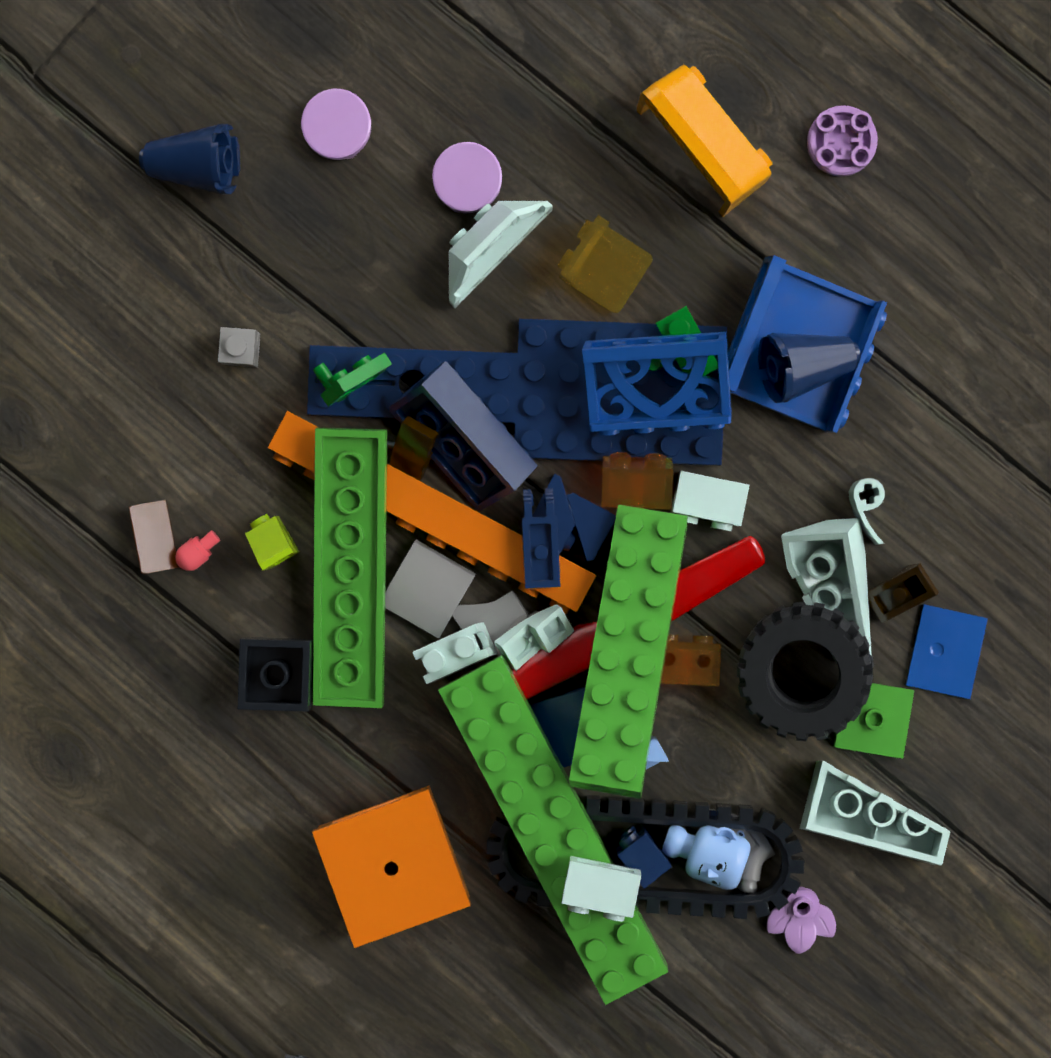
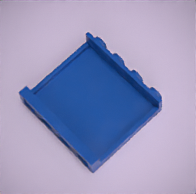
(801, 303)

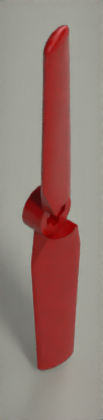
(694, 587)

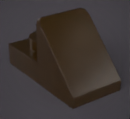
(901, 592)

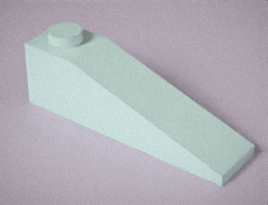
(831, 568)

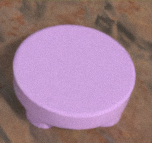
(336, 124)
(842, 140)
(467, 177)

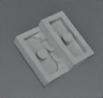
(427, 588)

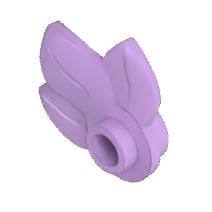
(802, 924)

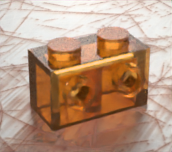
(637, 481)
(692, 661)

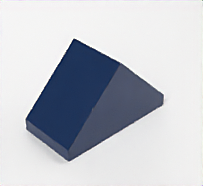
(591, 524)

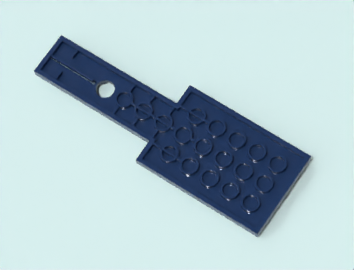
(537, 390)

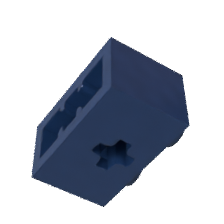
(641, 852)

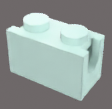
(710, 500)
(455, 652)
(601, 888)

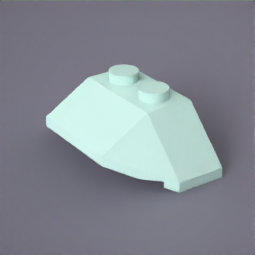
(489, 242)

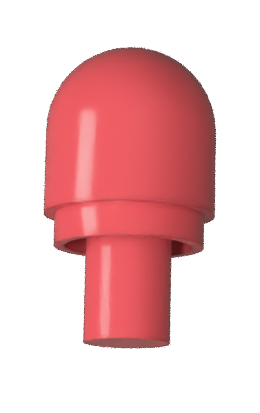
(196, 551)

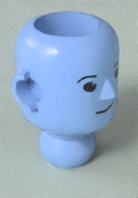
(712, 855)

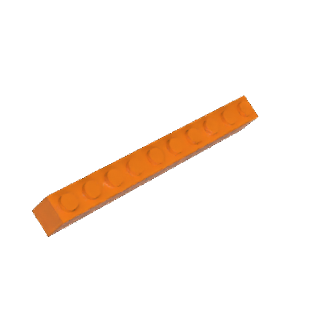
(443, 519)

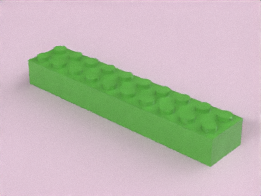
(547, 821)

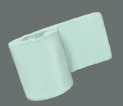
(859, 506)

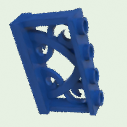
(618, 352)

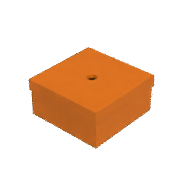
(391, 866)

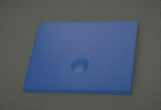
(946, 651)

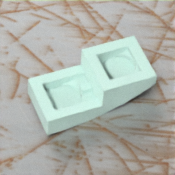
(540, 631)

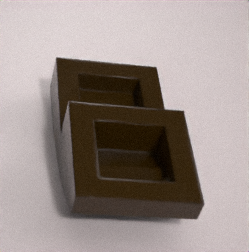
(413, 448)

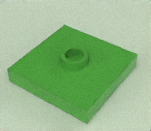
(881, 724)

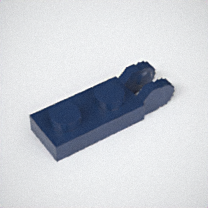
(540, 544)

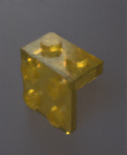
(604, 265)

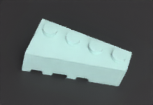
(860, 815)

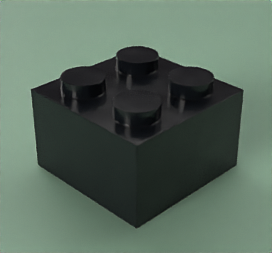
(275, 674)

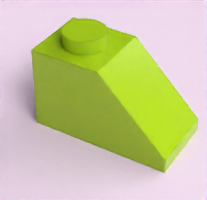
(270, 541)

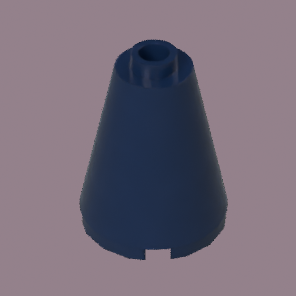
(195, 159)
(804, 362)

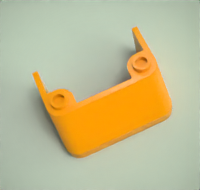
(707, 135)

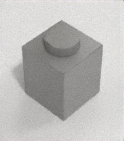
(239, 347)

